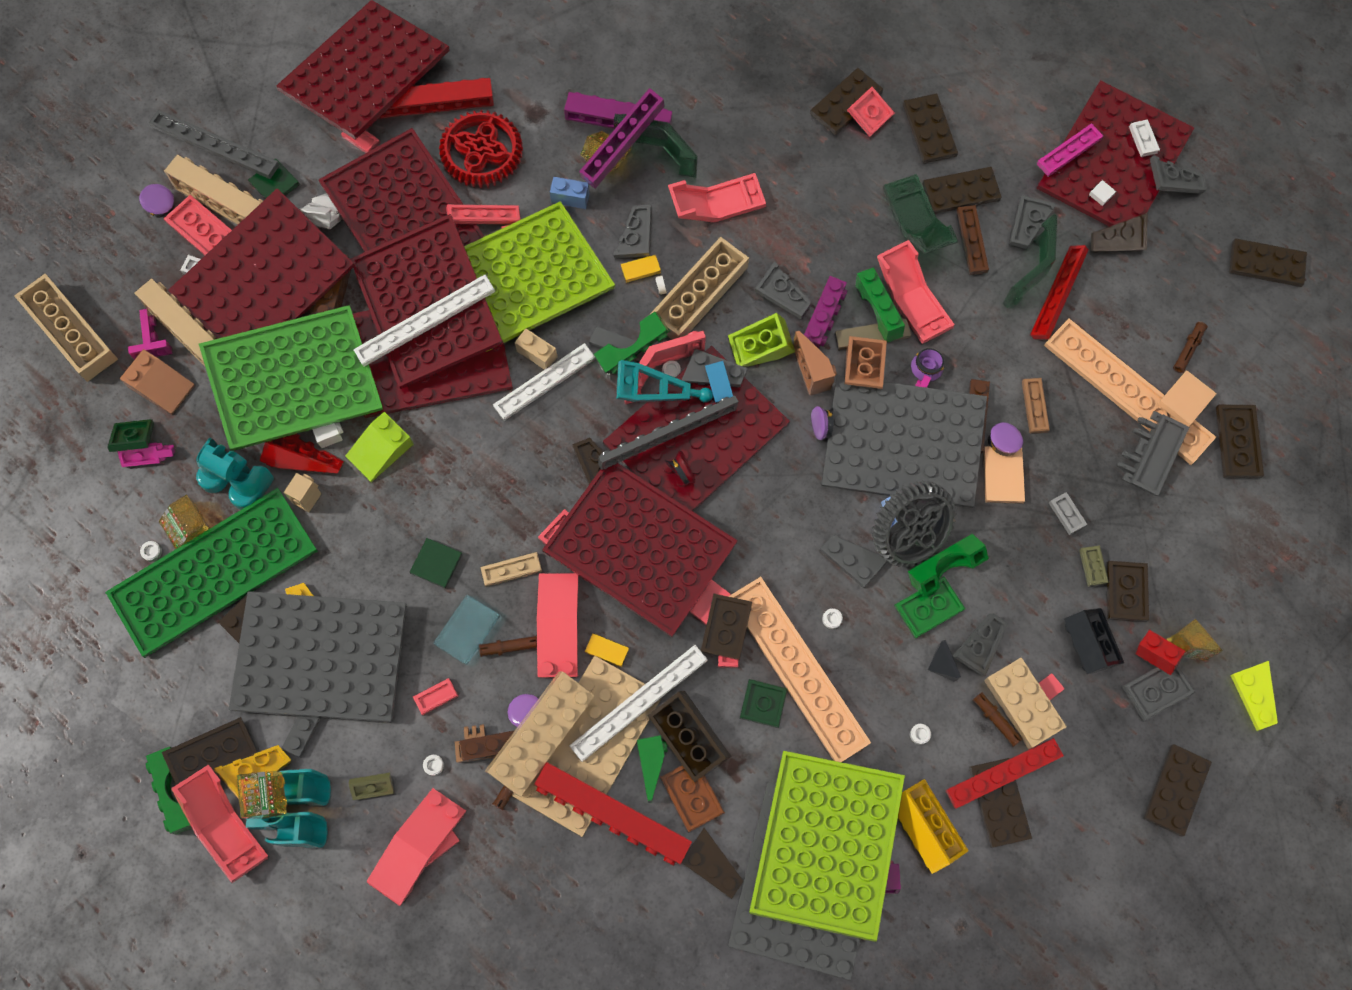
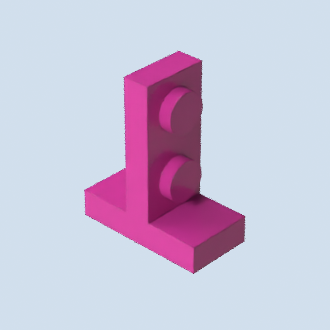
(150, 338)

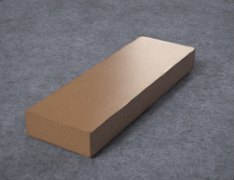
(1035, 405)

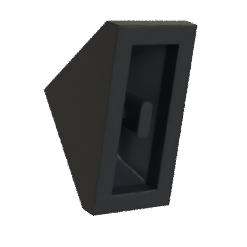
(943, 663)

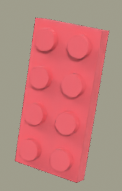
(197, 225)

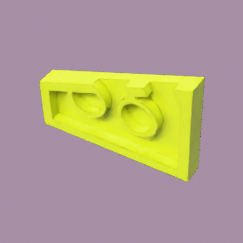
(1257, 694)

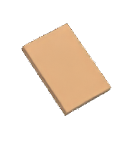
(1187, 398)
(1003, 477)

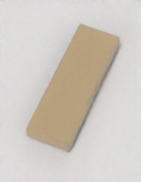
(511, 569)

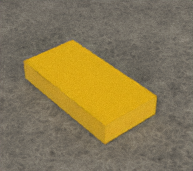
(640, 268)
(607, 650)

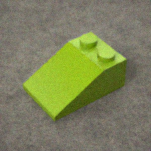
(762, 341)
(379, 447)

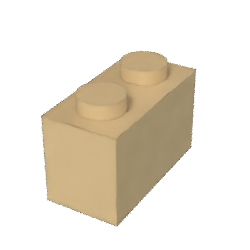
(536, 349)
(303, 492)

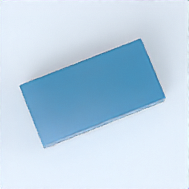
(718, 380)

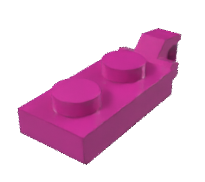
(153, 454)

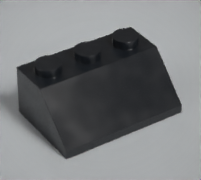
(1093, 640)

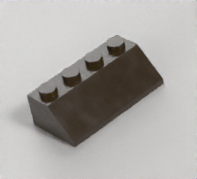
(689, 735)

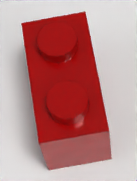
(1160, 652)

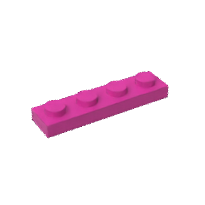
(1069, 150)

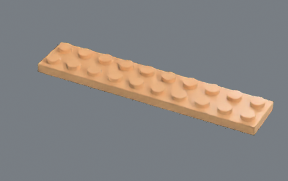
(1120, 383)
(801, 673)

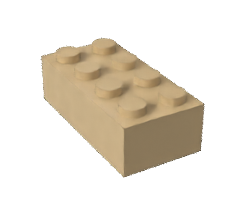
(1025, 703)

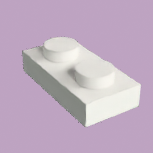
(1144, 138)

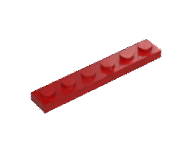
(1059, 292)
(1004, 773)

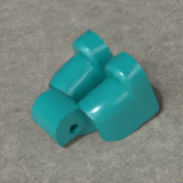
(222, 467)
(299, 828)

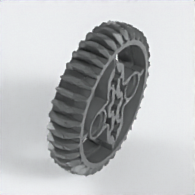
(914, 524)

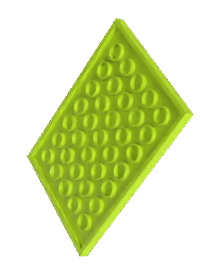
(537, 270)
(828, 846)

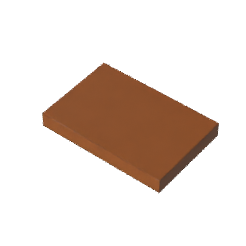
(693, 800)

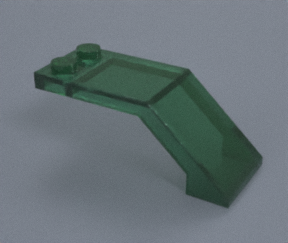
(663, 135)
(917, 216)
(1047, 257)

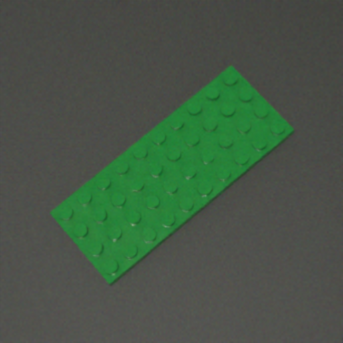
(210, 572)

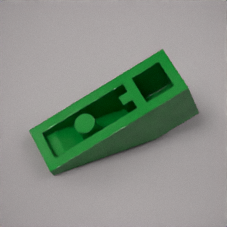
(651, 757)

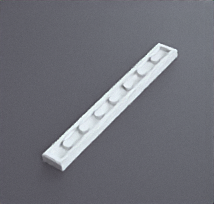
(424, 320)
(638, 703)

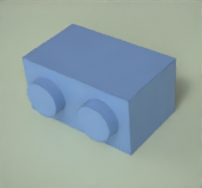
(569, 192)

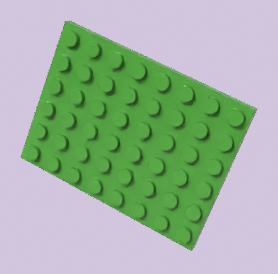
(289, 378)

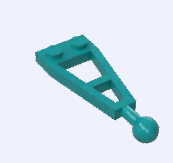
(628, 385)

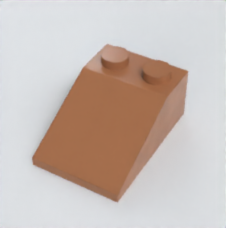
(865, 362)
(814, 365)
(157, 382)

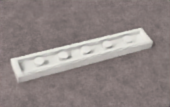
(544, 382)

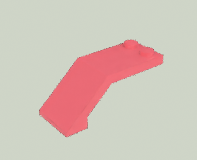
(717, 201)
(912, 294)
(670, 351)
(557, 624)
(218, 824)
(415, 846)

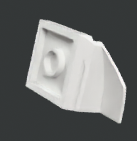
(322, 212)

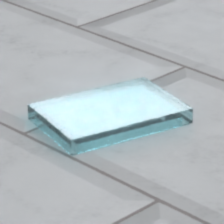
(466, 629)

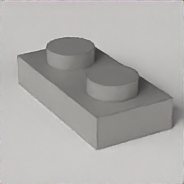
(1067, 513)

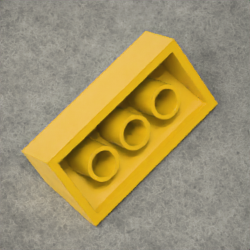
(929, 827)

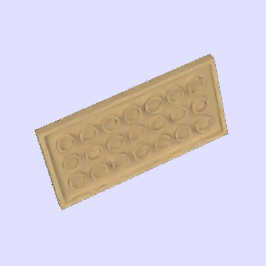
(600, 769)

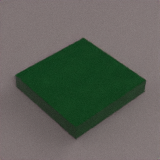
(281, 180)
(131, 435)
(436, 563)
(763, 703)

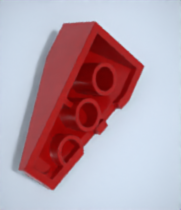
(296, 454)

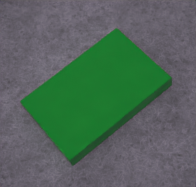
(928, 612)

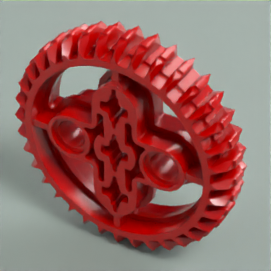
(481, 148)

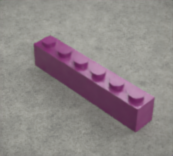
(600, 110)
(622, 138)

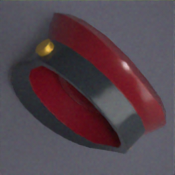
(681, 468)

